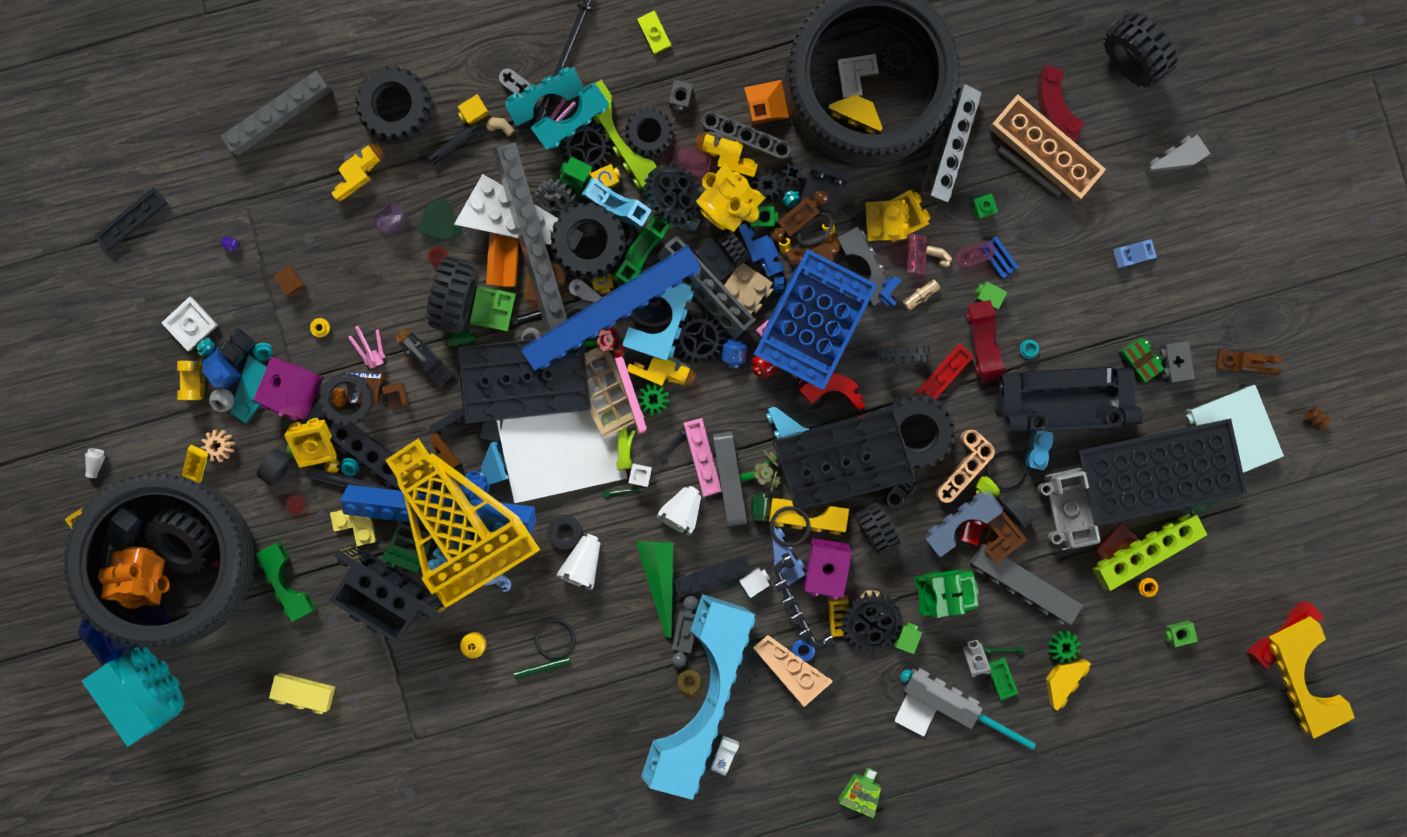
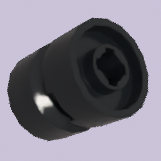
(237, 346)

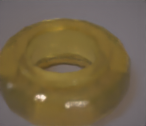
(683, 675)

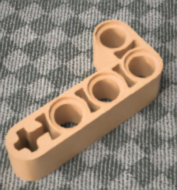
(962, 468)

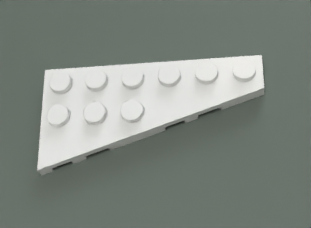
(489, 212)

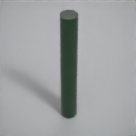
(542, 667)

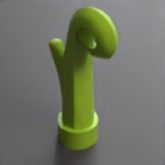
(624, 447)

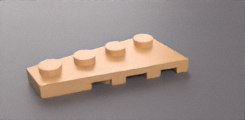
(798, 676)

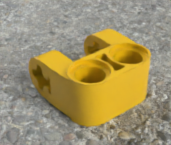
(191, 380)

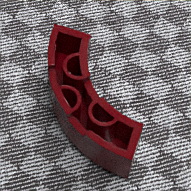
(1053, 105)
(982, 330)

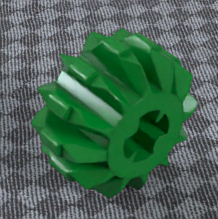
(660, 398)
(1057, 649)

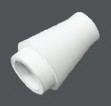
(93, 461)

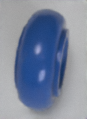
(799, 642)

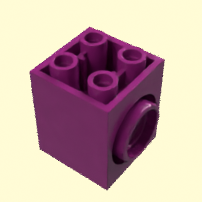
(288, 389)
(831, 579)

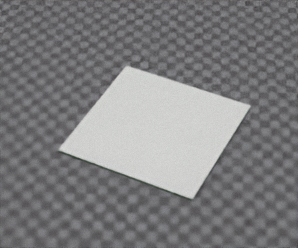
(557, 454)

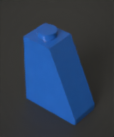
(220, 370)

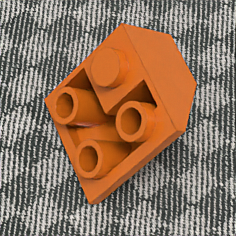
(766, 102)

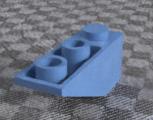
(794, 573)

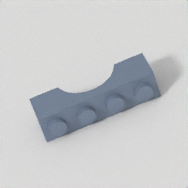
(983, 508)

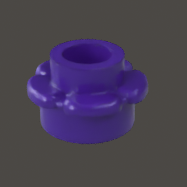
(229, 243)

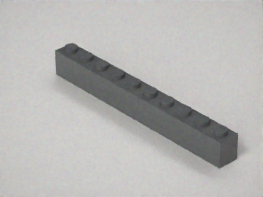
(530, 235)

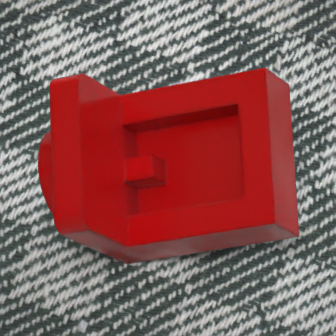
(971, 531)

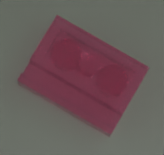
(692, 159)

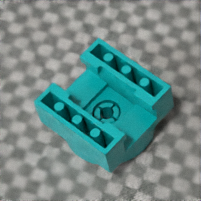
(136, 694)

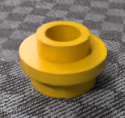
(326, 327)

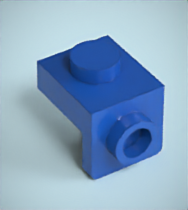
(889, 285)

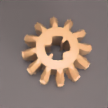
(215, 438)

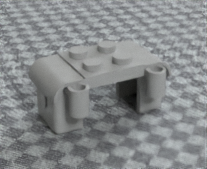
(1070, 509)

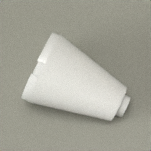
(582, 563)

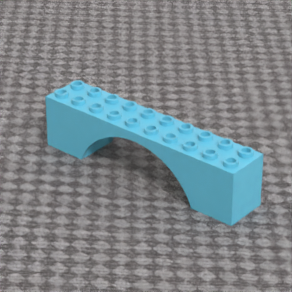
(680, 759)

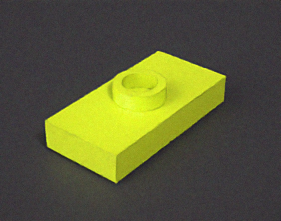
(654, 32)

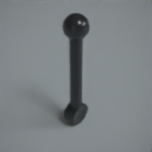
(515, 320)
(682, 432)

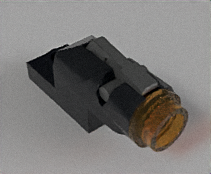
(424, 357)

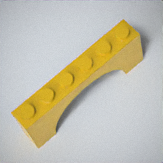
(1292, 651)

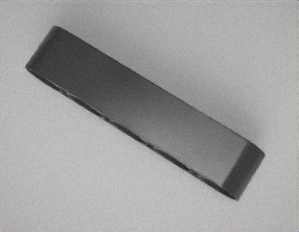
(756, 136)
(729, 479)

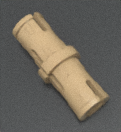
(921, 295)

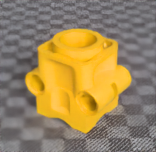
(729, 199)

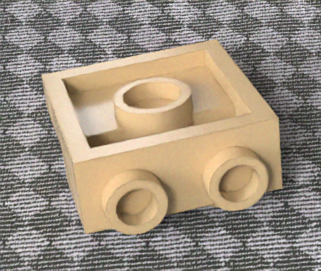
(748, 287)

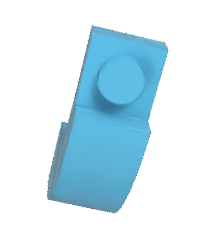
(626, 210)

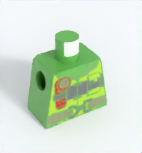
(862, 793)

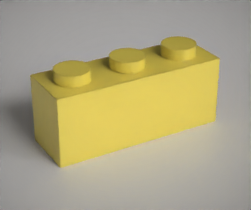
(302, 693)

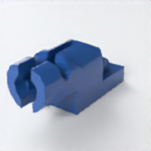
(761, 250)

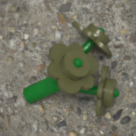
(763, 472)

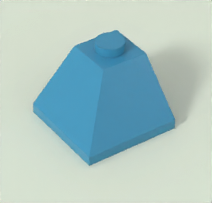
(494, 464)

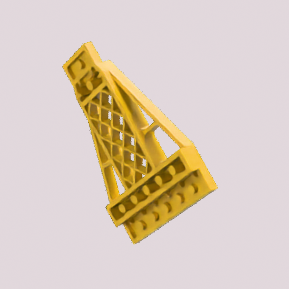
(478, 563)

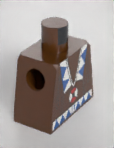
(375, 380)

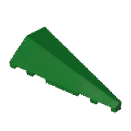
(658, 567)

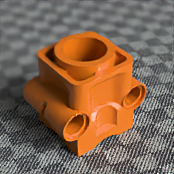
(134, 578)

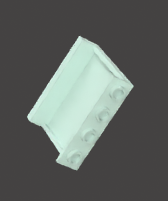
(1251, 425)

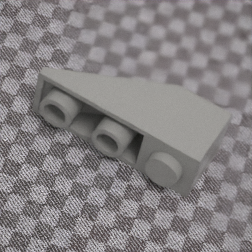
(1184, 156)

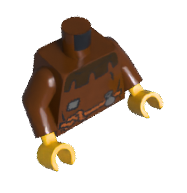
(826, 249)

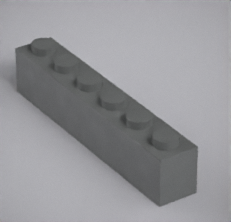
(276, 113)
(1028, 585)

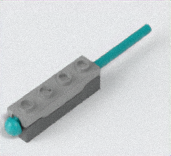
(952, 703)

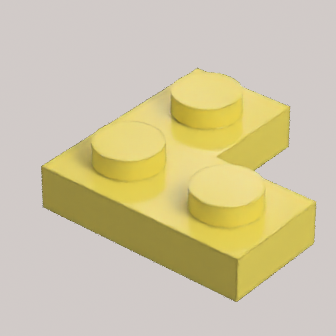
(362, 526)

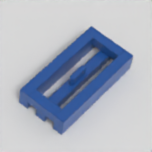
(1008, 270)

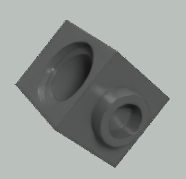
(680, 87)

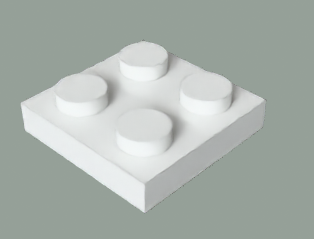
(189, 324)

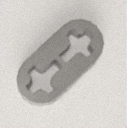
(515, 77)

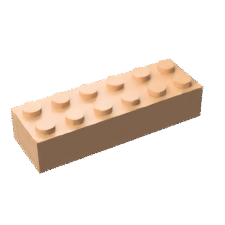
(1047, 148)

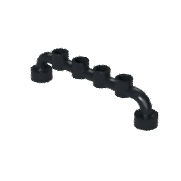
(790, 602)

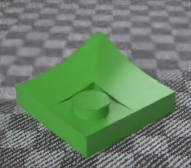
(492, 308)

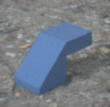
(1134, 253)

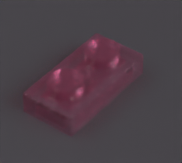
(916, 254)

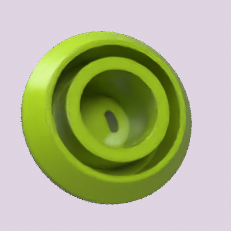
(987, 484)

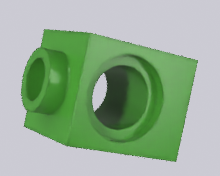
(990, 292)
(1189, 634)
(908, 638)

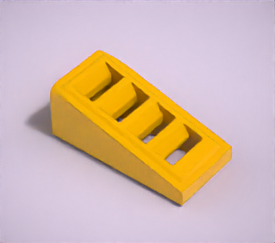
(833, 606)

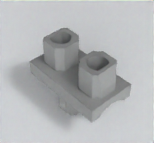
(976, 658)

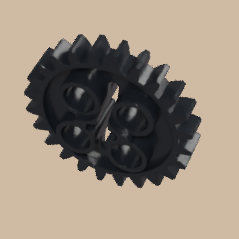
(672, 193)
(881, 608)

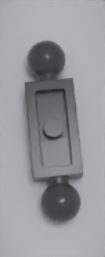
(683, 636)

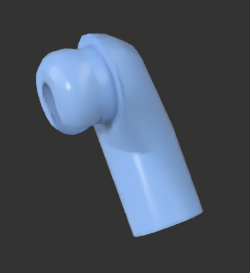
(501, 581)

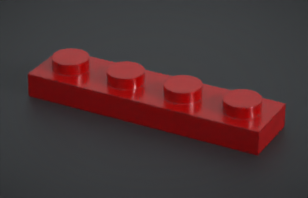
(945, 372)

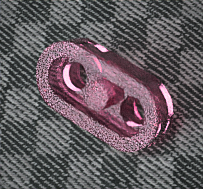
(976, 253)

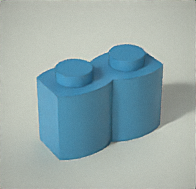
(1037, 455)

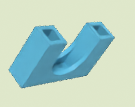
(661, 344)

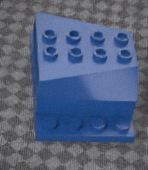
(814, 319)

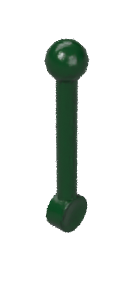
(607, 493)
(1019, 650)

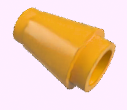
(1150, 589)

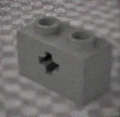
(1181, 371)

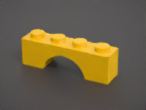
(832, 518)

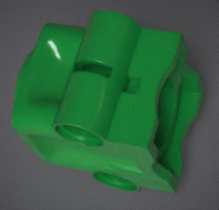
(946, 593)

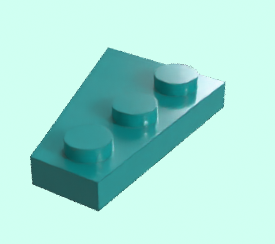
(244, 405)

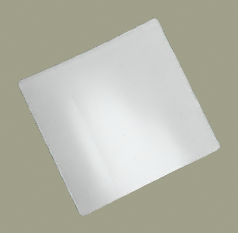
(915, 714)

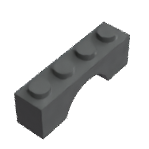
(854, 244)

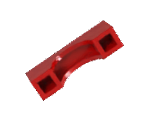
(1261, 652)

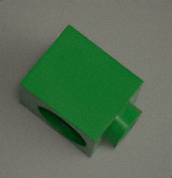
(983, 207)
(772, 215)

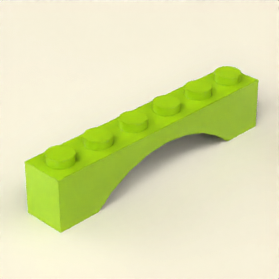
(633, 162)

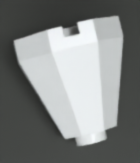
(682, 510)

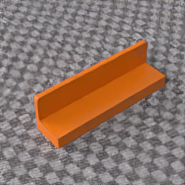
(502, 261)

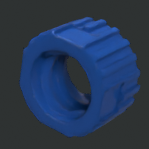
(778, 283)

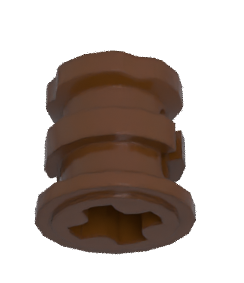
(1317, 418)

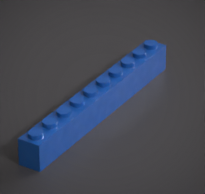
(611, 307)
(391, 506)

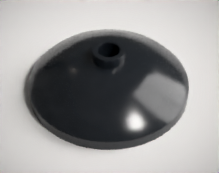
(654, 313)

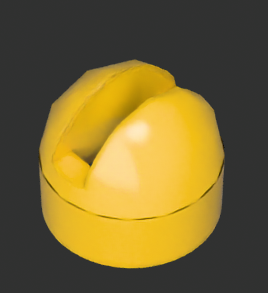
(330, 466)

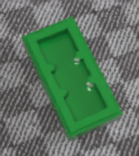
(1002, 679)

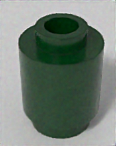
(461, 339)
(760, 506)

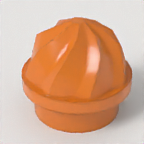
(338, 398)

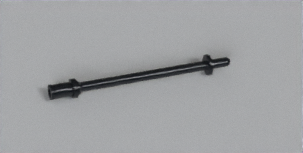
(584, 7)

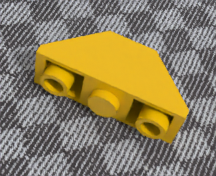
(857, 113)
(1064, 680)

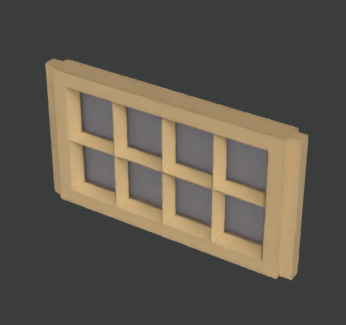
(607, 397)

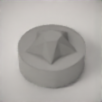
(530, 333)

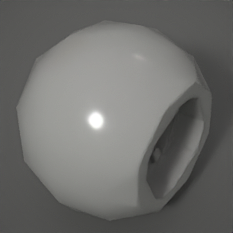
(221, 400)

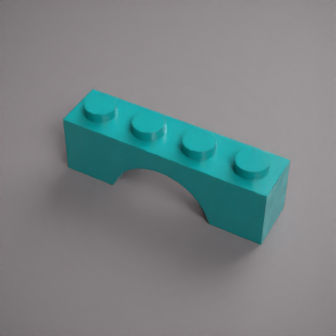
(565, 84)
(590, 103)

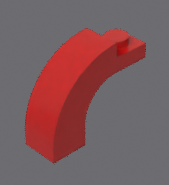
(836, 383)

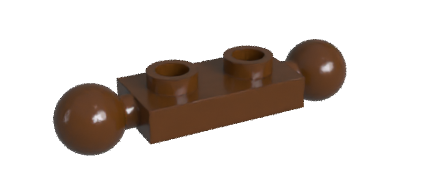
(798, 216)

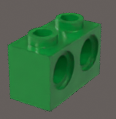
(576, 176)

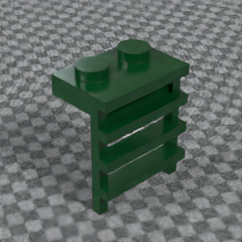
(402, 556)

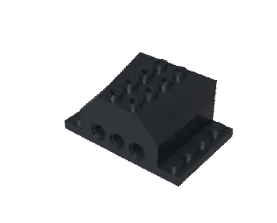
(382, 594)

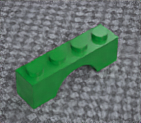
(644, 242)
(273, 562)

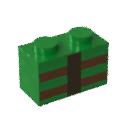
(1141, 359)

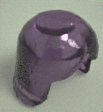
(391, 218)

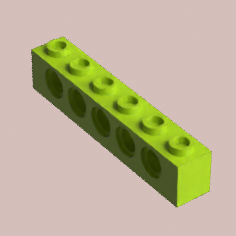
(1192, 532)

